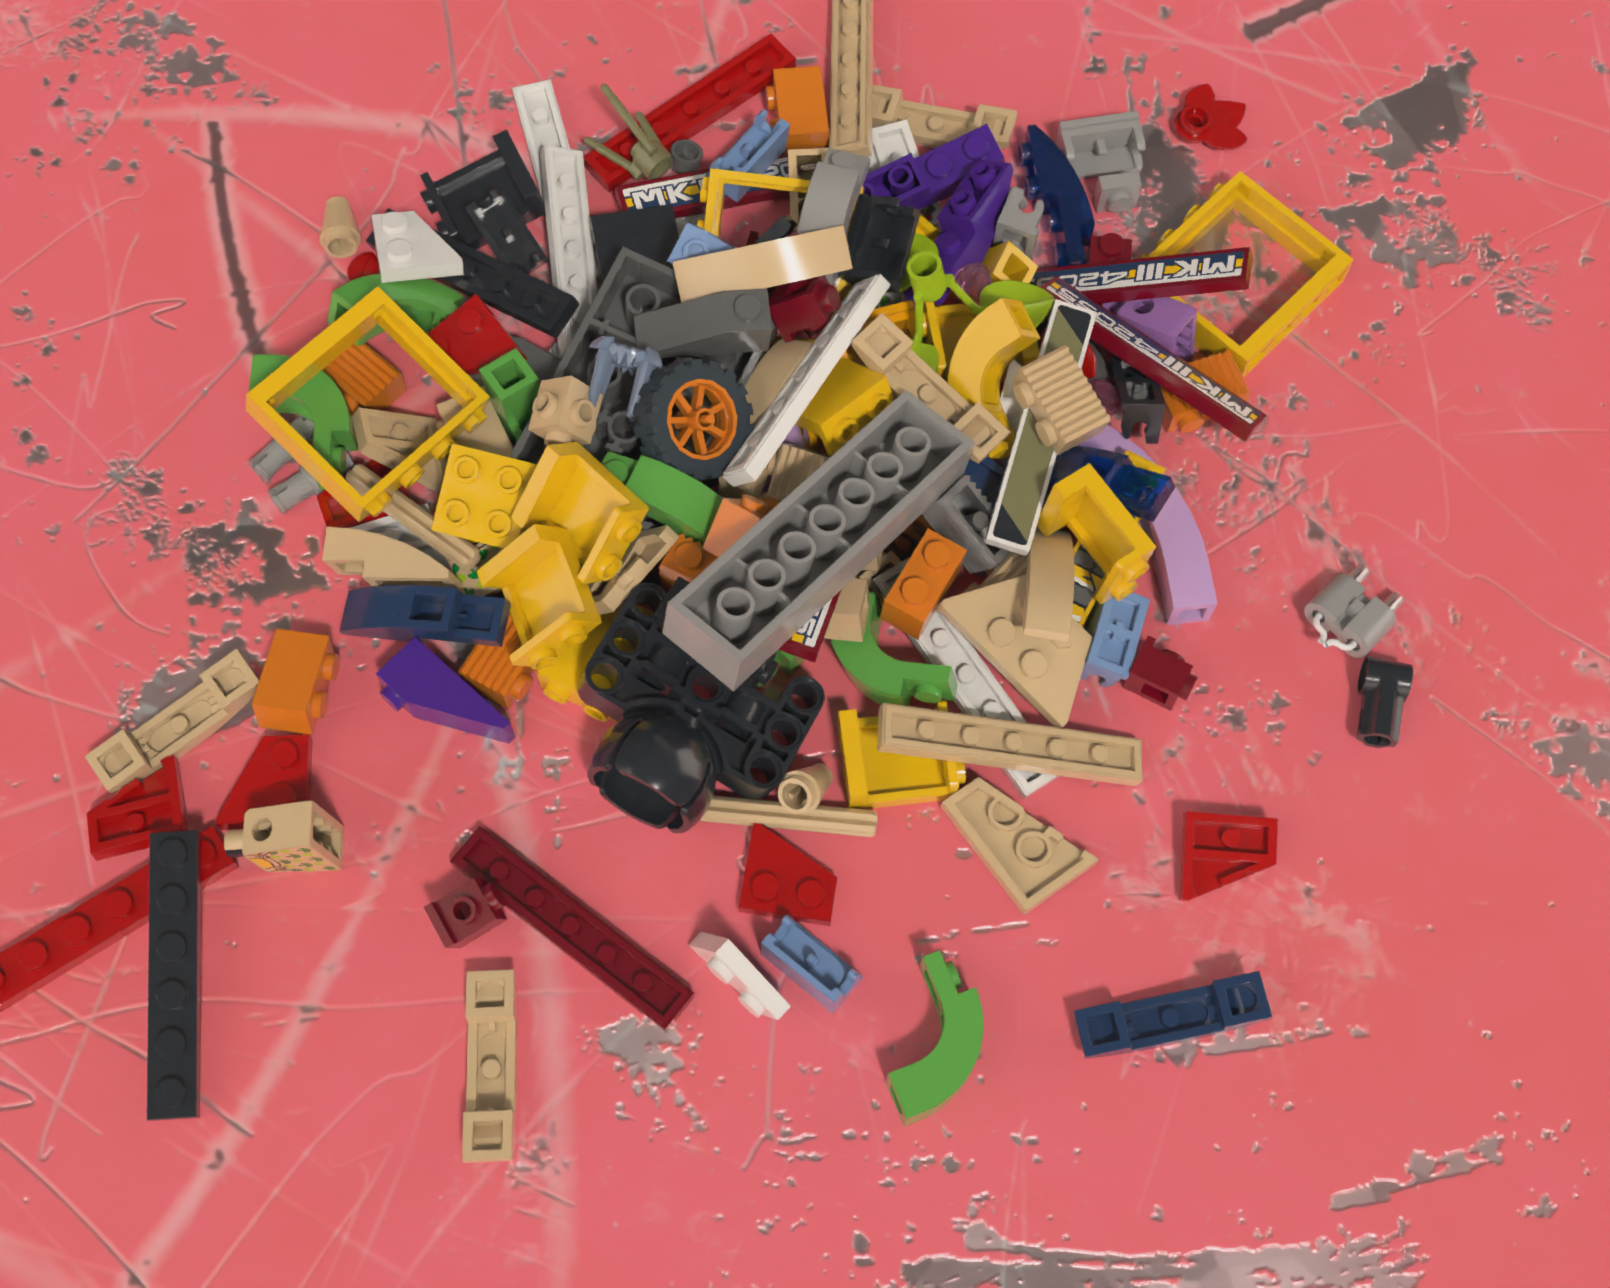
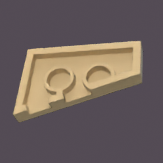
(1016, 848)

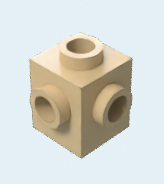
(564, 412)

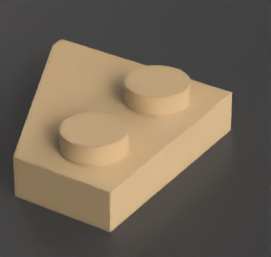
(393, 437)
(636, 564)

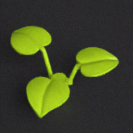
(929, 282)

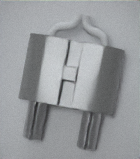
(1351, 615)

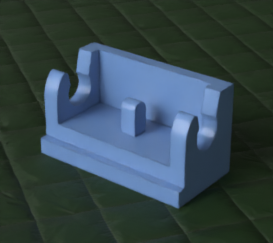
(753, 152)
(1115, 637)
(810, 964)

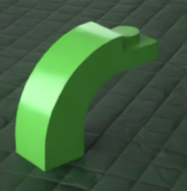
(420, 299)
(511, 391)
(321, 404)
(669, 493)
(887, 678)
(938, 1077)

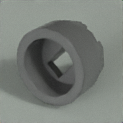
(689, 155)

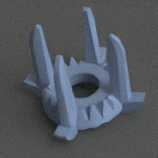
(620, 355)

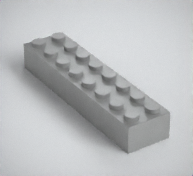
(816, 540)

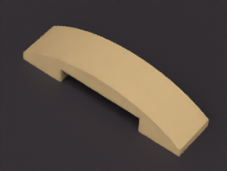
(938, 125)
(764, 264)
(890, 352)
(762, 389)
(1049, 586)
(179, 727)
(490, 1067)

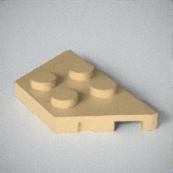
(1038, 667)

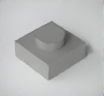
(1117, 192)

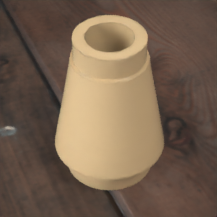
(339, 229)
(804, 788)

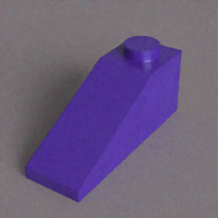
(438, 695)

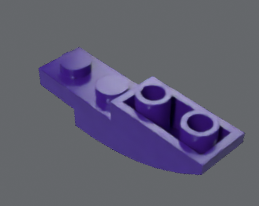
(934, 174)
(971, 218)

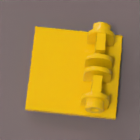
(481, 496)

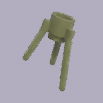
(648, 154)

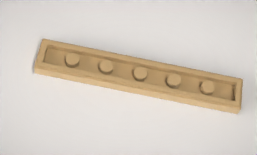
(851, 76)
(1009, 744)

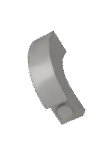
(833, 194)

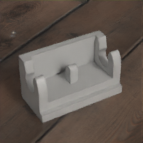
(1102, 144)
(1018, 226)

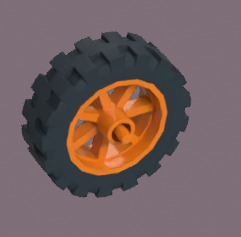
(656, 422)

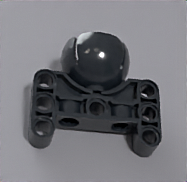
(673, 741)

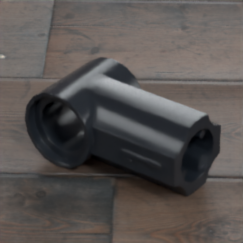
(1383, 691)

